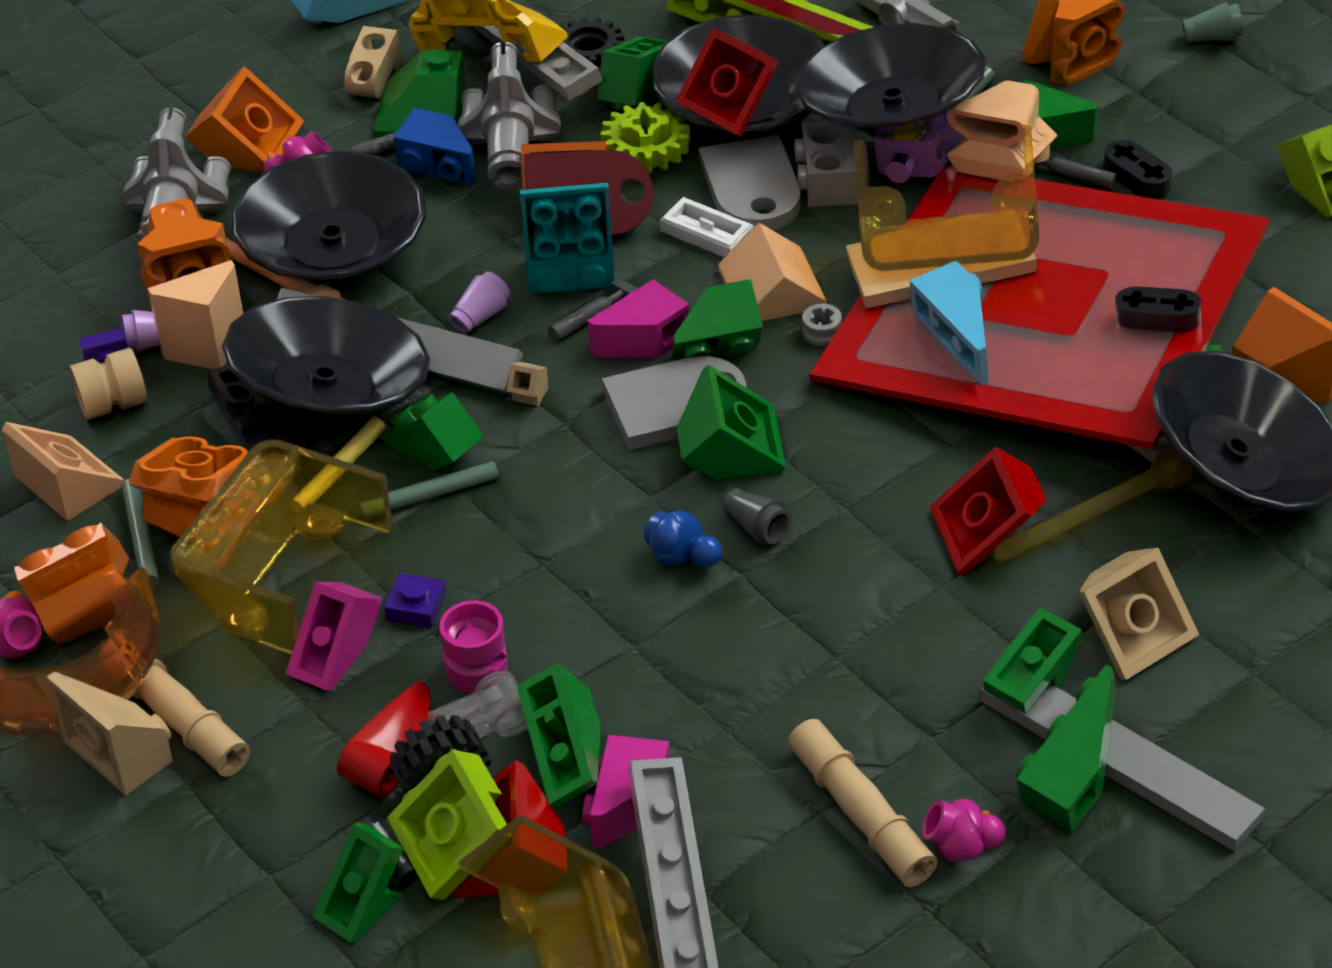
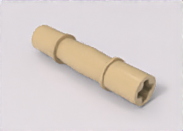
(200, 728)
(862, 803)

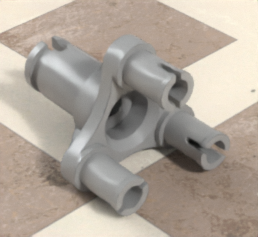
(508, 117)
(171, 175)

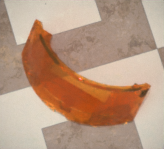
(113, 665)

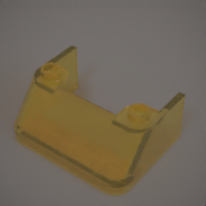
(902, 244)
(255, 517)
(563, 897)

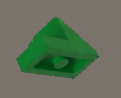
(1033, 660)
(359, 884)

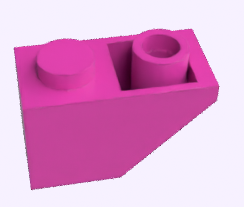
(638, 324)
(611, 808)

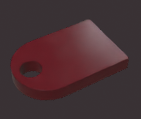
(594, 167)

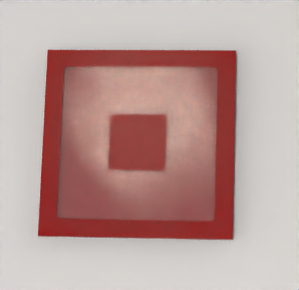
(1054, 332)

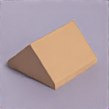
(777, 272)
(196, 314)
(58, 469)

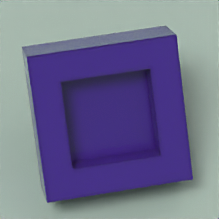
(101, 344)
(415, 600)

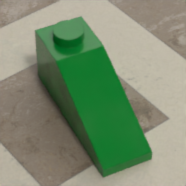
(628, 72)
(562, 732)

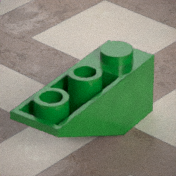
(1071, 764)

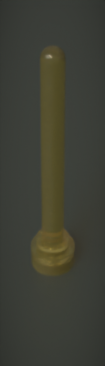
(1166, 471)

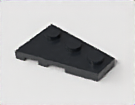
(258, 418)

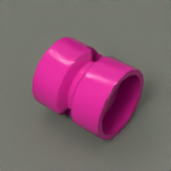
(472, 643)

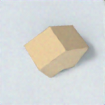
(531, 376)

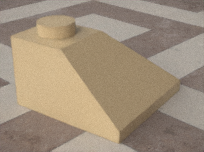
(1137, 610)
(110, 732)

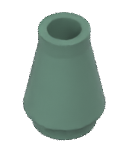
(1215, 24)

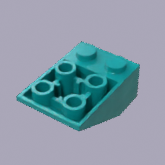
(567, 238)

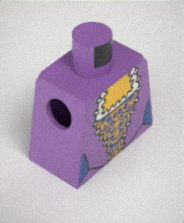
(918, 152)

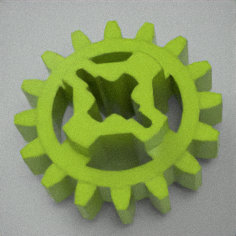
(648, 135)

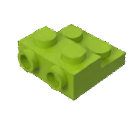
(447, 820)

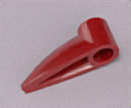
(367, 755)

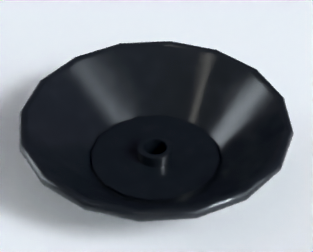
(772, 36)
(890, 77)
(328, 215)
(326, 356)
(1246, 430)

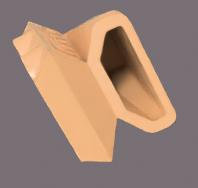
(994, 131)

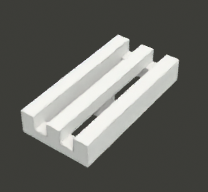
(706, 229)

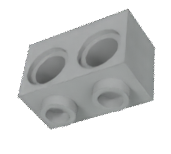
(827, 165)

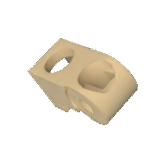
(370, 68)

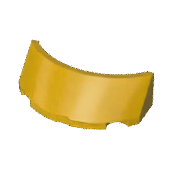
(437, 20)

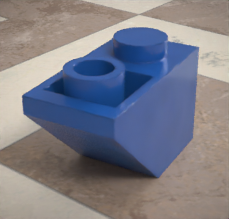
(434, 147)

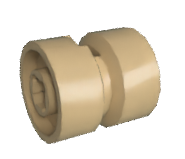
(108, 384)

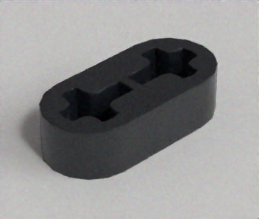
(1138, 169)
(1158, 309)

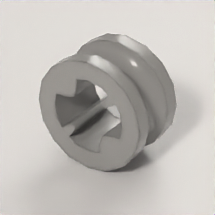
(820, 323)

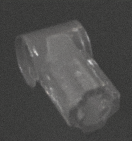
(490, 708)

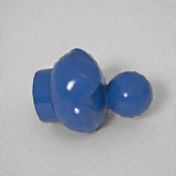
(680, 538)

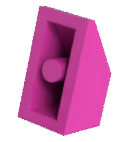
(332, 633)

